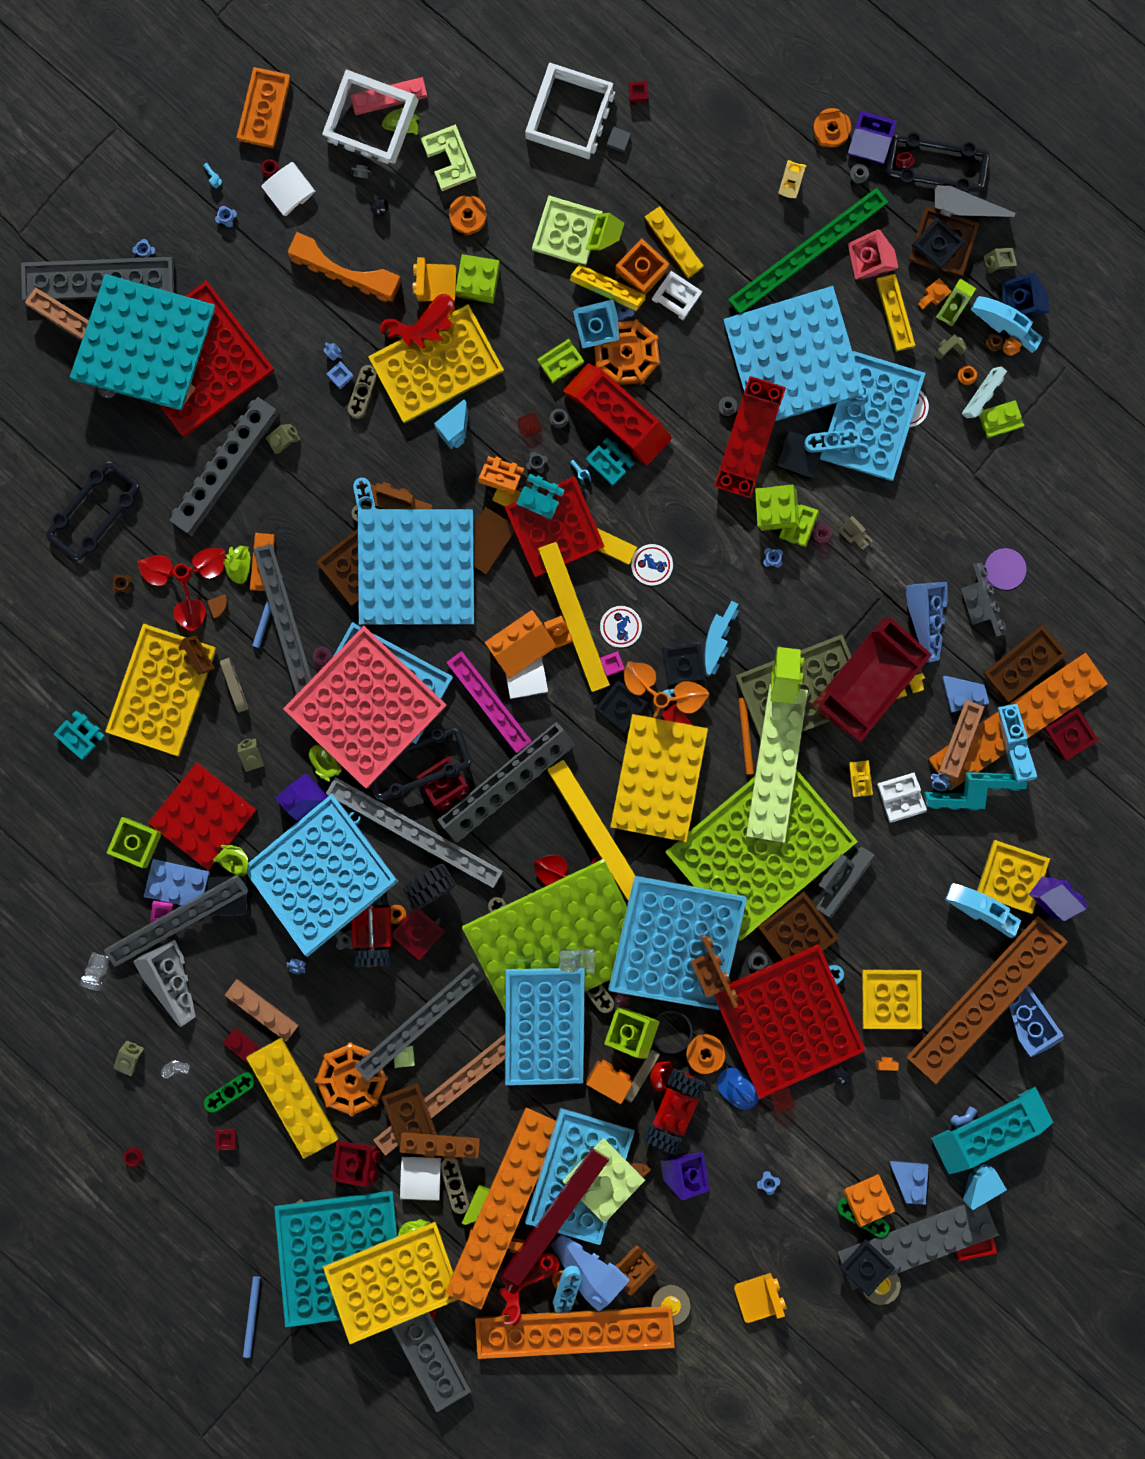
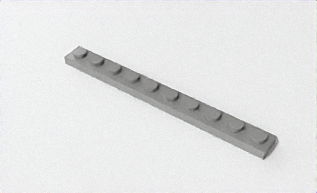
(414, 832)

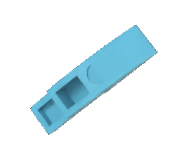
(1002, 316)
(715, 645)
(1016, 743)
(983, 907)

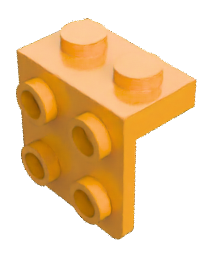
(433, 280)
(760, 1298)

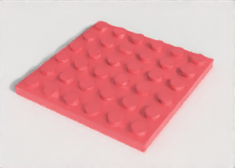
(365, 707)

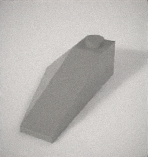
(956, 202)
(165, 976)

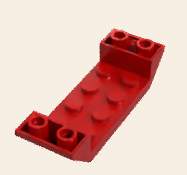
(619, 412)
(749, 436)

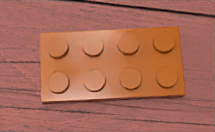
(263, 107)

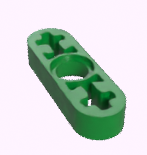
(215, 1095)
(872, 1229)

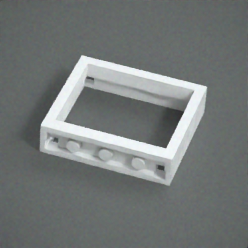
(580, 79)
(403, 124)

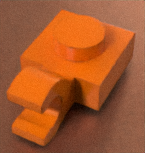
(934, 293)

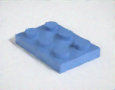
(175, 882)

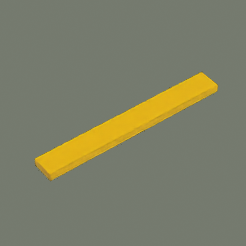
(613, 547)
(574, 616)
(592, 826)

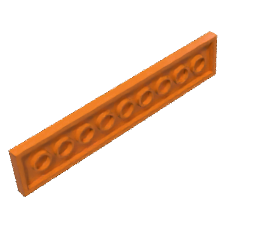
(1037, 709)
(502, 1209)
(575, 1332)

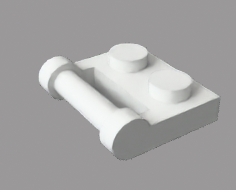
(680, 290)

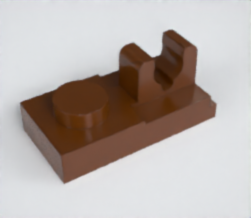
(196, 655)

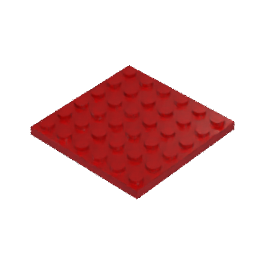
(225, 369)
(789, 1021)

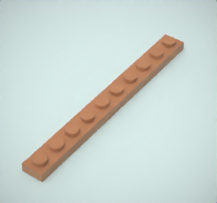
(64, 317)
(452, 1088)

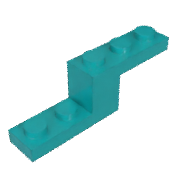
(974, 792)

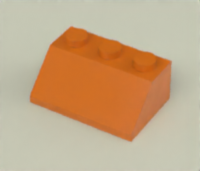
(520, 644)

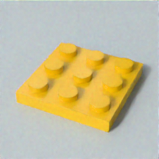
(1011, 875)
(891, 999)

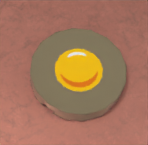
(886, 1291)
(677, 1298)

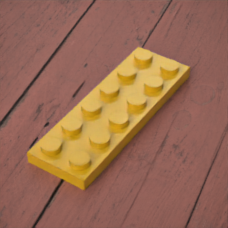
(292, 1098)

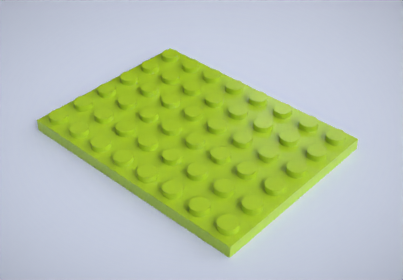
(760, 869)
(566, 915)

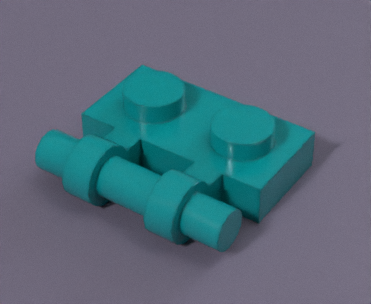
(606, 465)
(538, 502)
(76, 740)

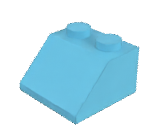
(597, 323)
(453, 425)
(982, 1186)

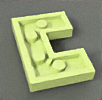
(451, 142)

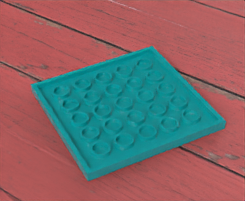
(143, 342)
(320, 1234)

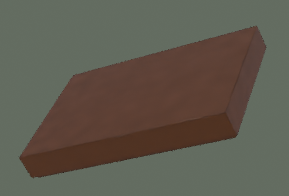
(490, 538)
(408, 1112)

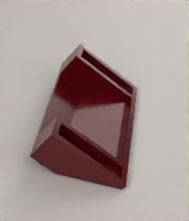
(872, 679)

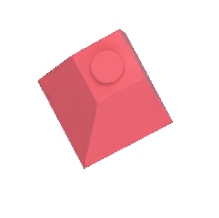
(872, 256)

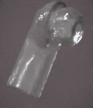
(173, 1067)

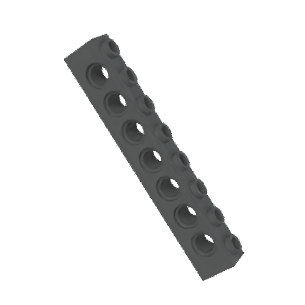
(234, 462)
(516, 772)

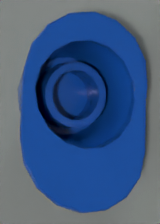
(737, 1088)

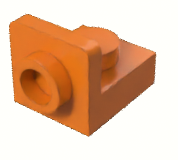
(558, 631)

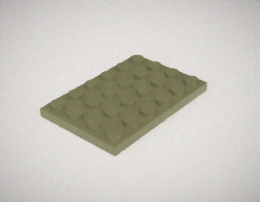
(819, 668)

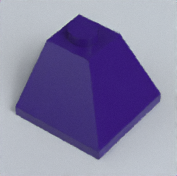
(301, 797)
(686, 1174)

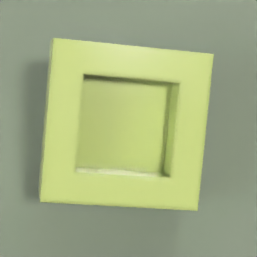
(405, 1058)

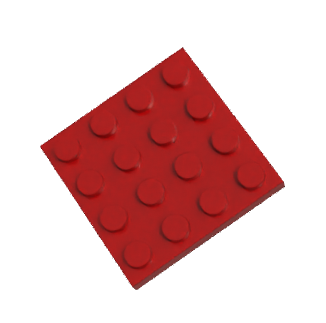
(570, 527)
(202, 816)

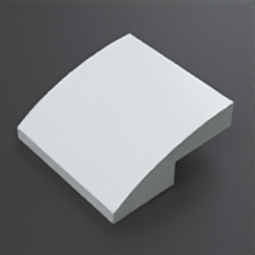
(288, 188)
(528, 681)
(901, 797)
(420, 1178)

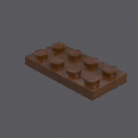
(1024, 663)

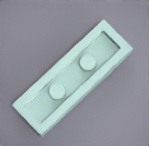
(984, 392)

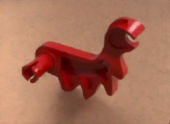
(427, 327)
(544, 1267)

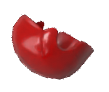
(660, 1075)

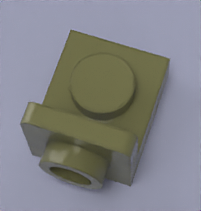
(1000, 259)

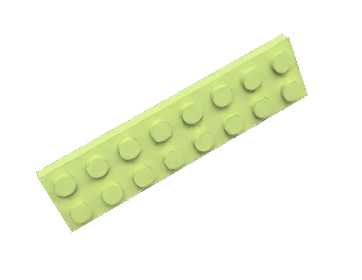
(776, 768)

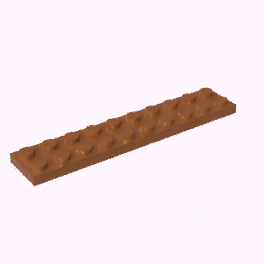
(987, 1000)

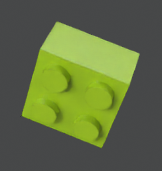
(477, 278)
(777, 507)
(786, 675)
(134, 842)
(631, 1032)

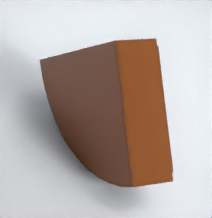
(218, 605)
(641, 1168)

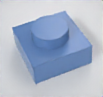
(340, 375)

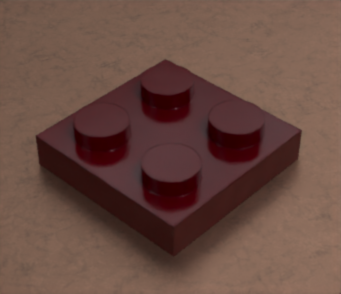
(1071, 734)
(417, 933)

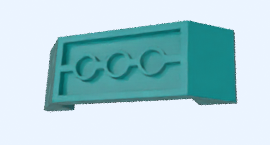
(993, 1133)

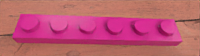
(489, 702)

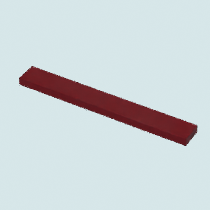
(555, 1216)

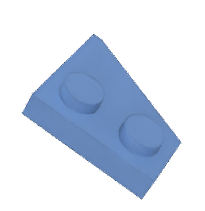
(960, 690)

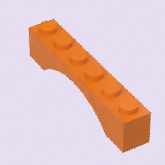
(378, 282)

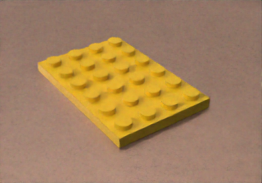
(429, 377)
(158, 692)
(659, 778)
(390, 1282)

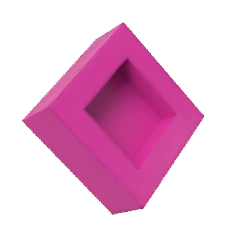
(612, 664)
(160, 909)

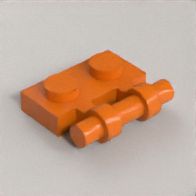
(499, 478)

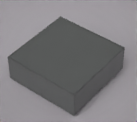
(618, 139)

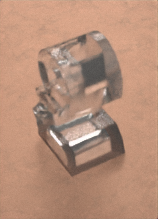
(573, 960)
(95, 970)

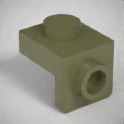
(945, 346)
(282, 437)
(250, 754)
(128, 1058)

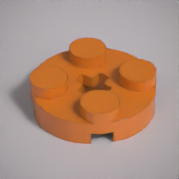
(825, 136)
(467, 204)
(708, 1064)

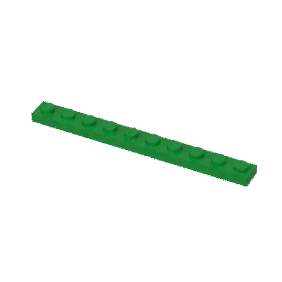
(808, 251)

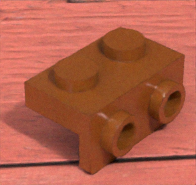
(637, 1267)

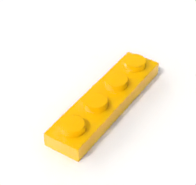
(673, 242)
(607, 287)
(895, 312)

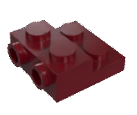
(445, 790)
(355, 1163)

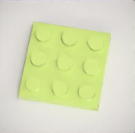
(565, 230)
(612, 1185)

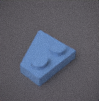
(911, 1180)

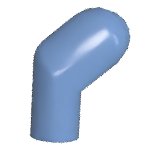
(963, 1120)

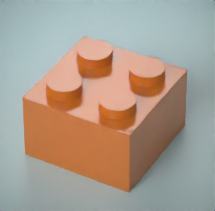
(642, 267)
(609, 1081)

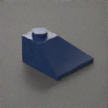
(1026, 295)

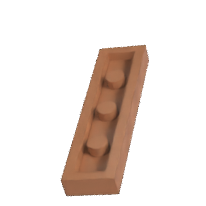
(961, 739)
(261, 1010)

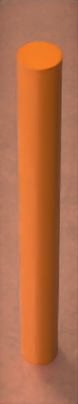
(746, 736)

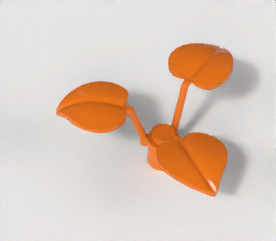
(688, 694)

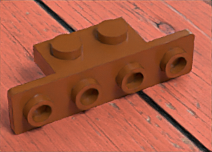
(389, 498)
(710, 974)
(439, 1145)

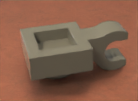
(853, 530)

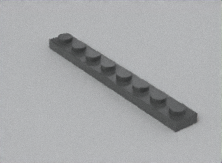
(283, 617)
(176, 920)
(419, 1021)

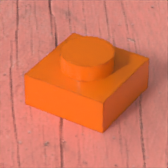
(887, 1064)

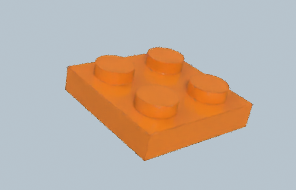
(868, 1200)

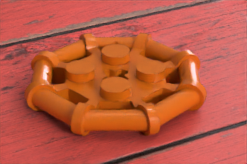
(635, 360)
(344, 1089)

